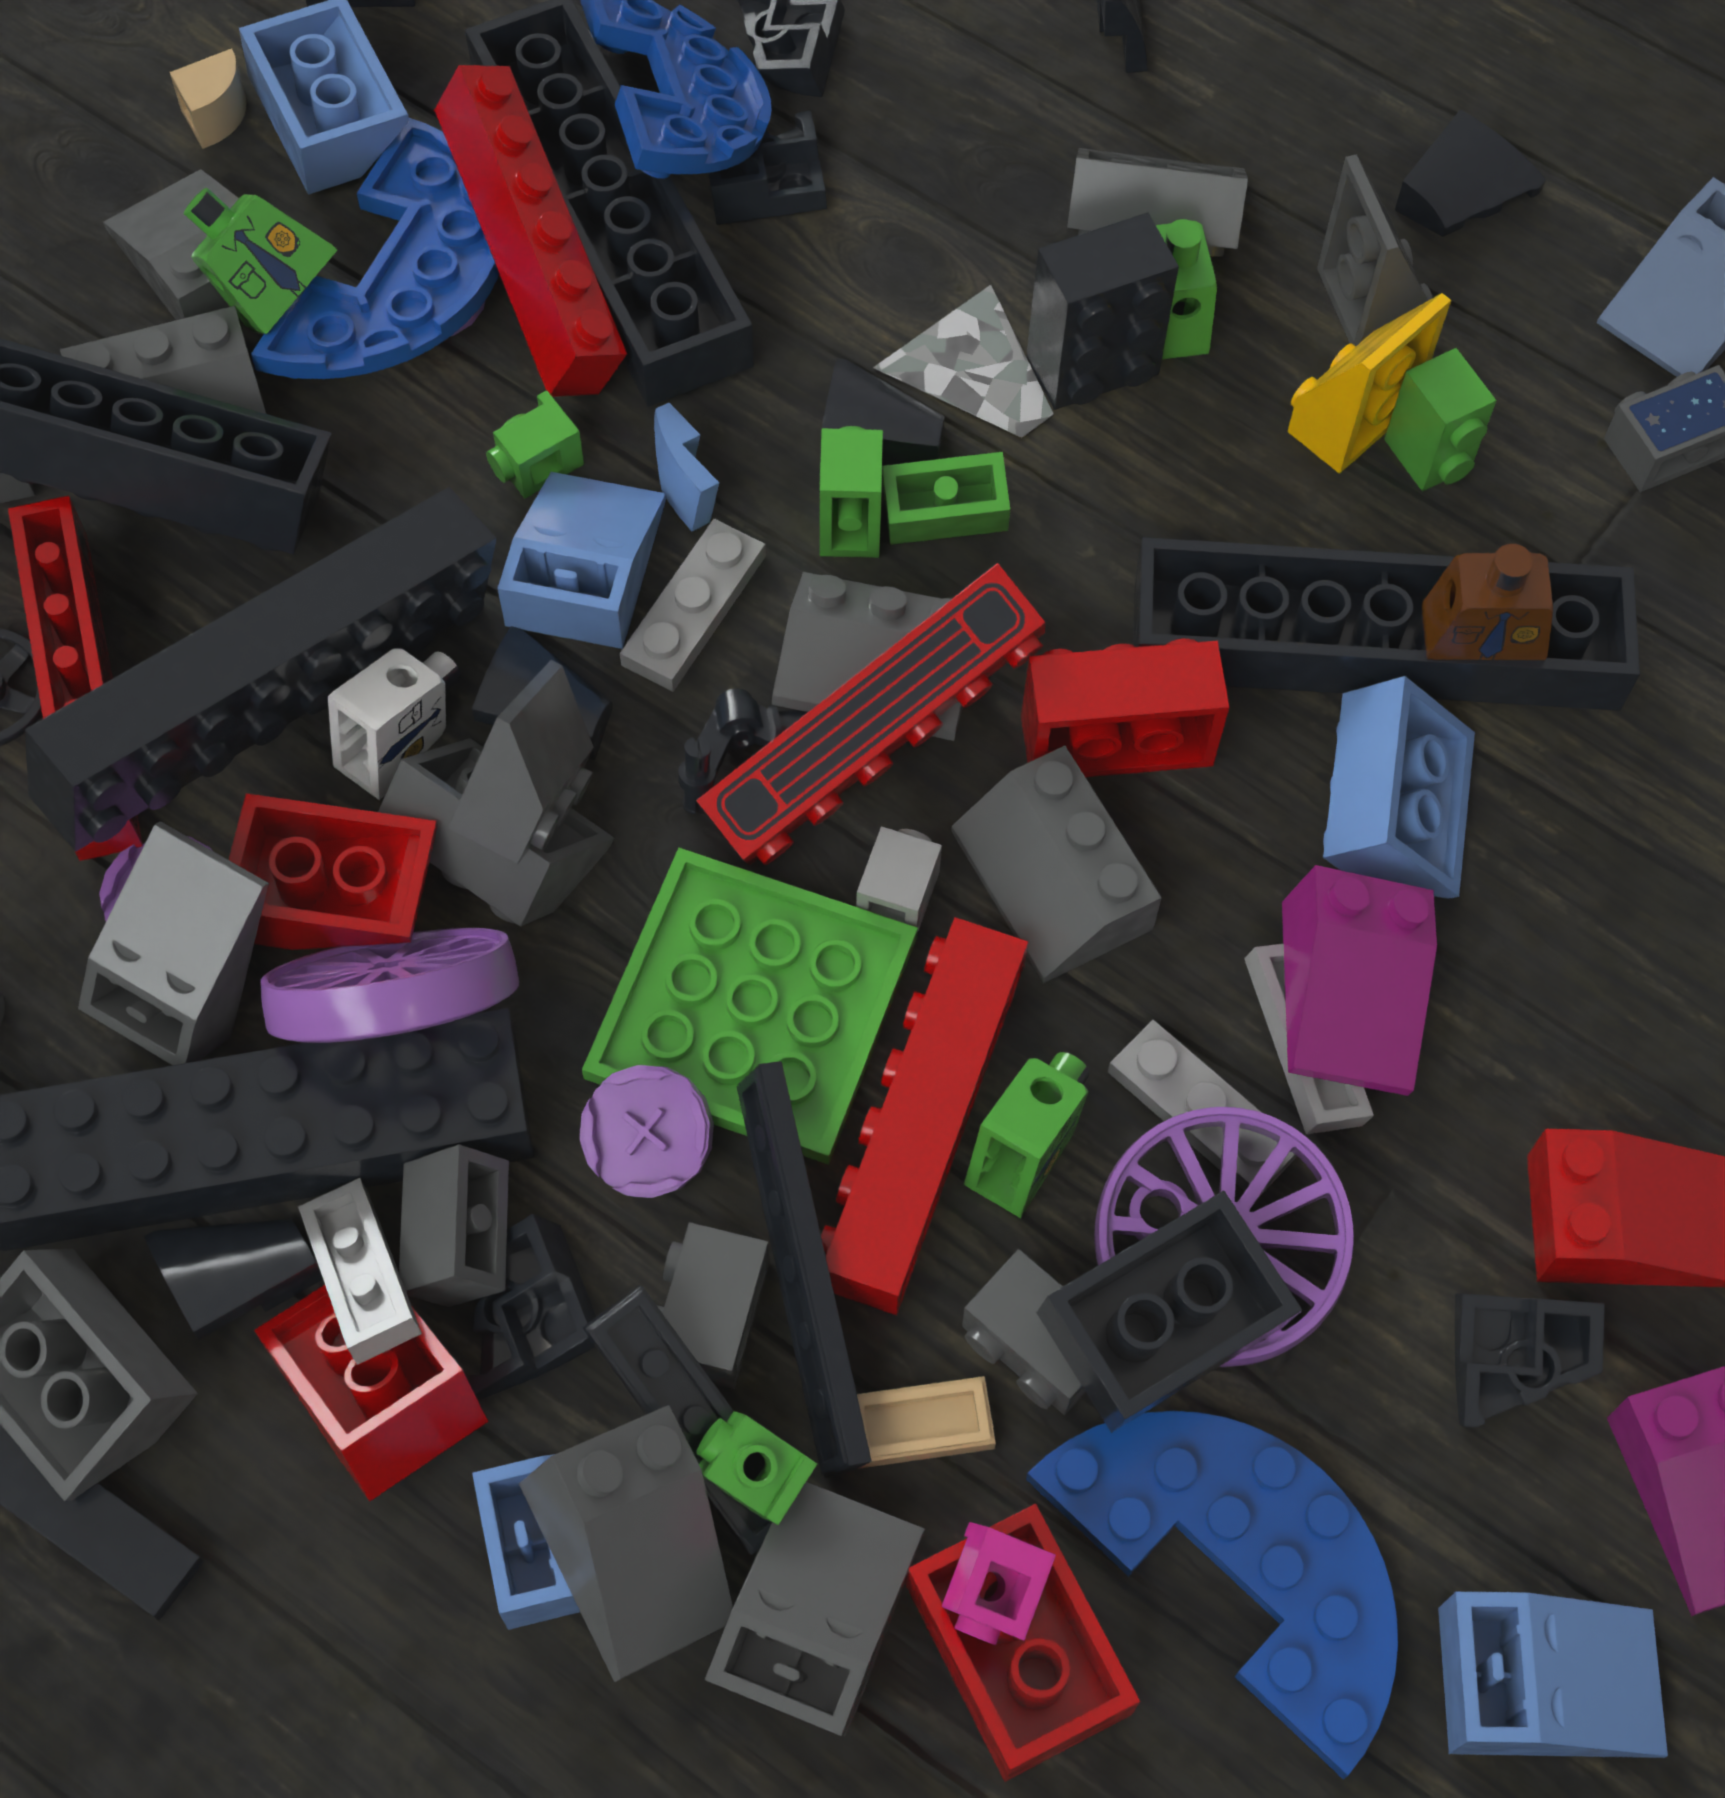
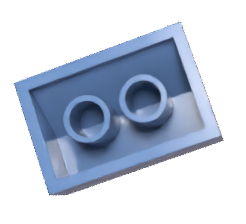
(323, 91)
(1400, 788)

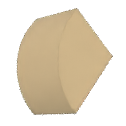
(211, 96)

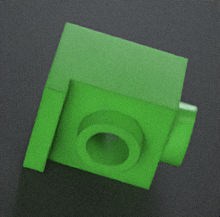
(535, 445)
(780, 1479)

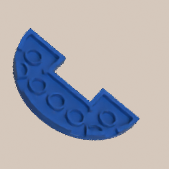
(709, 97)
(417, 288)
(1275, 1532)

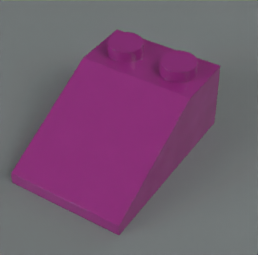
(1357, 978)
(1677, 1462)

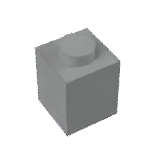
(900, 875)

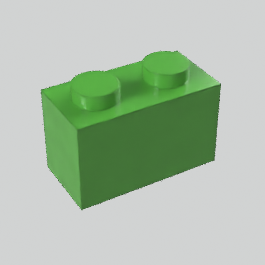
(1439, 420)
(850, 492)
(946, 498)

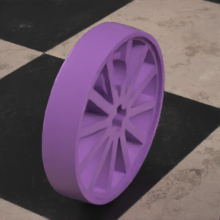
(389, 987)
(1287, 1140)

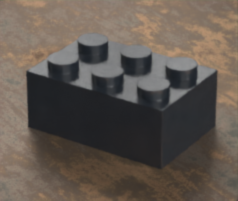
(1101, 310)
(1167, 1310)

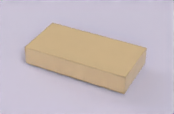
(927, 1421)

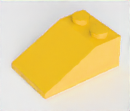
(1357, 395)

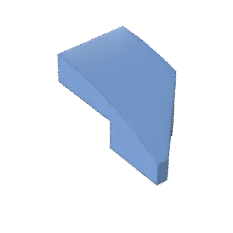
(682, 477)

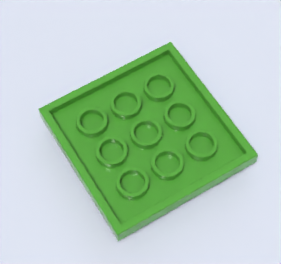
(753, 976)

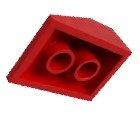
(333, 872)
(1626, 1210)
(377, 1414)

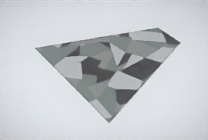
(975, 366)

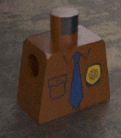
(1490, 607)

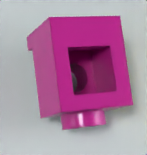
(1020, 1578)

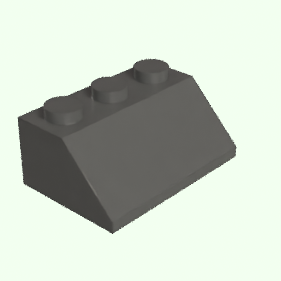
(1122, 186)
(190, 354)
(840, 630)
(527, 770)
(1057, 865)
(520, 893)
(79, 1373)

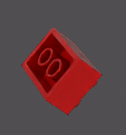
(1127, 706)
(1036, 1691)

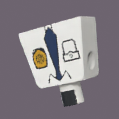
(388, 715)

